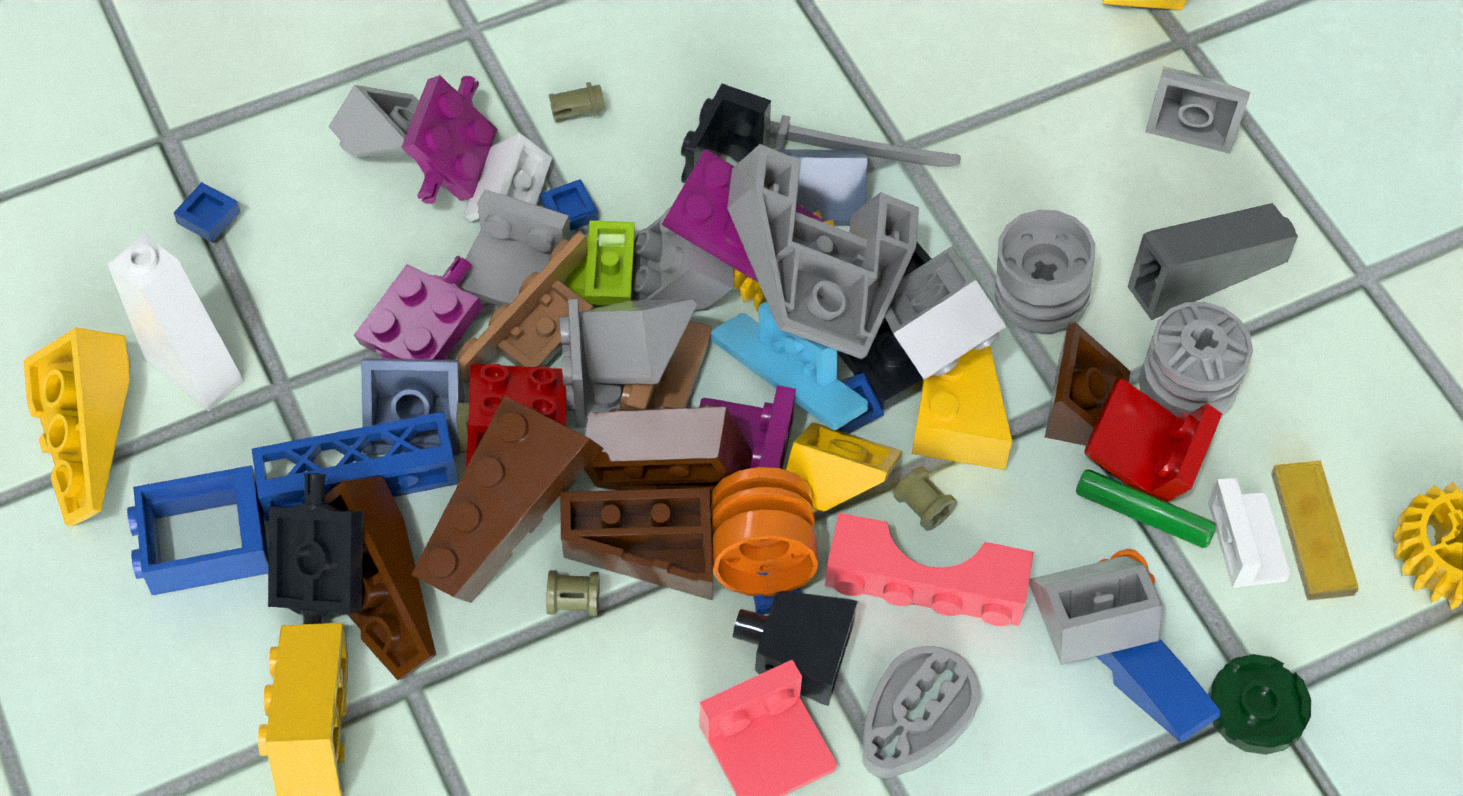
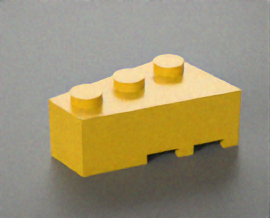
(306, 709)

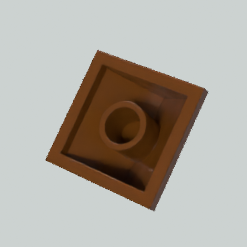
(1081, 386)

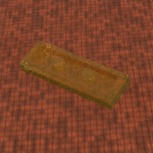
(1314, 530)

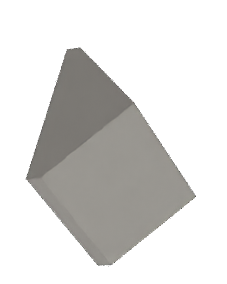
(633, 339)

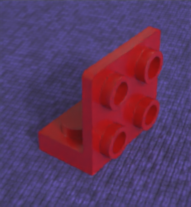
(533, 387)
(1149, 443)

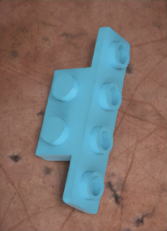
(791, 363)

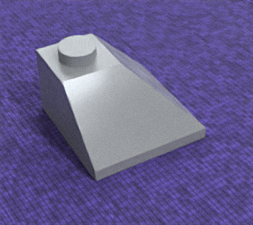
(1197, 110)
(374, 122)

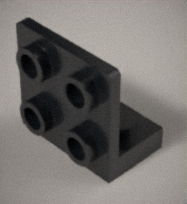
(728, 125)

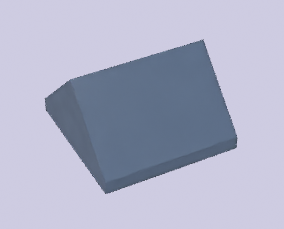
(831, 182)
(408, 390)

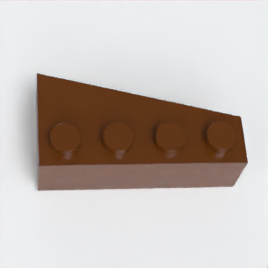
(502, 497)

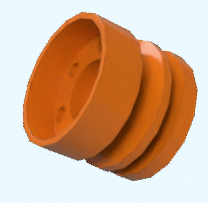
(763, 526)

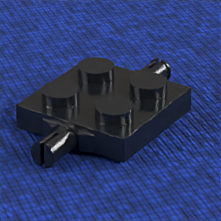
(315, 556)

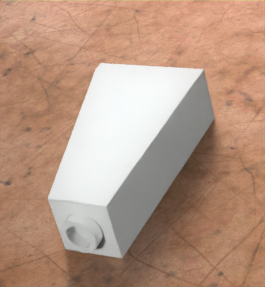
(173, 323)

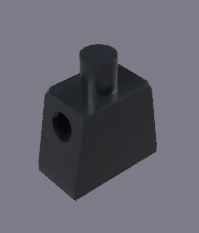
(805, 630)

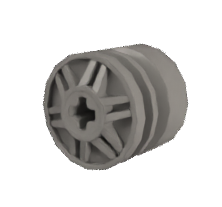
(1044, 270)
(1196, 358)

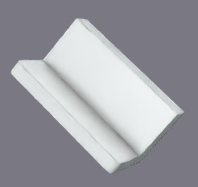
(514, 170)
(1247, 535)

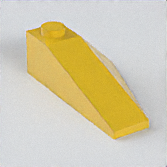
(80, 398)

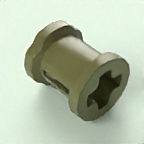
(924, 498)
(561, 593)

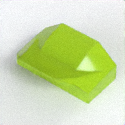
(608, 269)

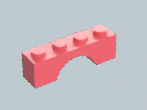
(985, 586)

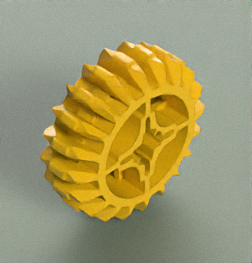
(1440, 565)

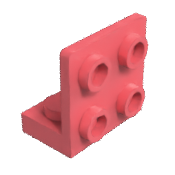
(765, 735)

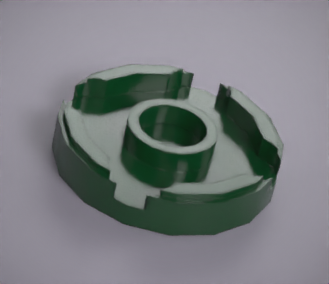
(1260, 704)

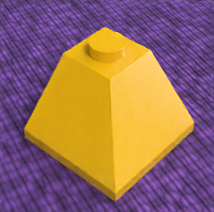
(839, 464)

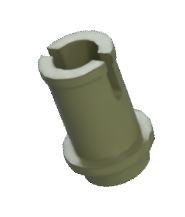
(577, 102)

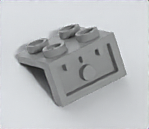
(510, 246)
(581, 392)

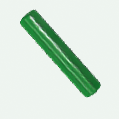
(1146, 508)

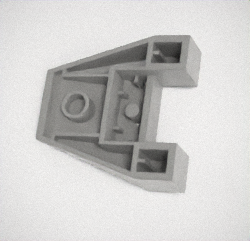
(814, 275)

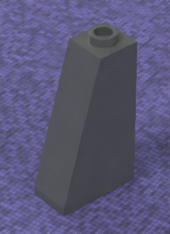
(1208, 256)

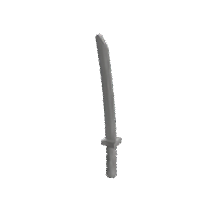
(783, 131)

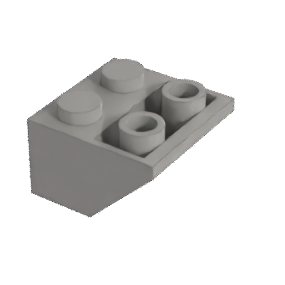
(677, 269)
(1098, 608)

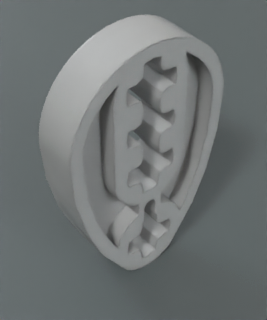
(943, 719)

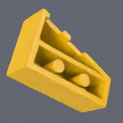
(964, 414)

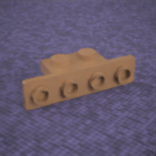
(530, 326)
(678, 377)

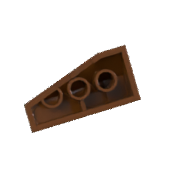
(392, 602)

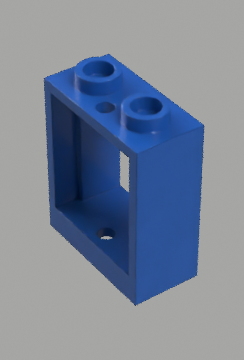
(192, 495)

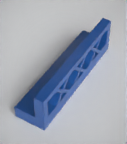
(403, 472)

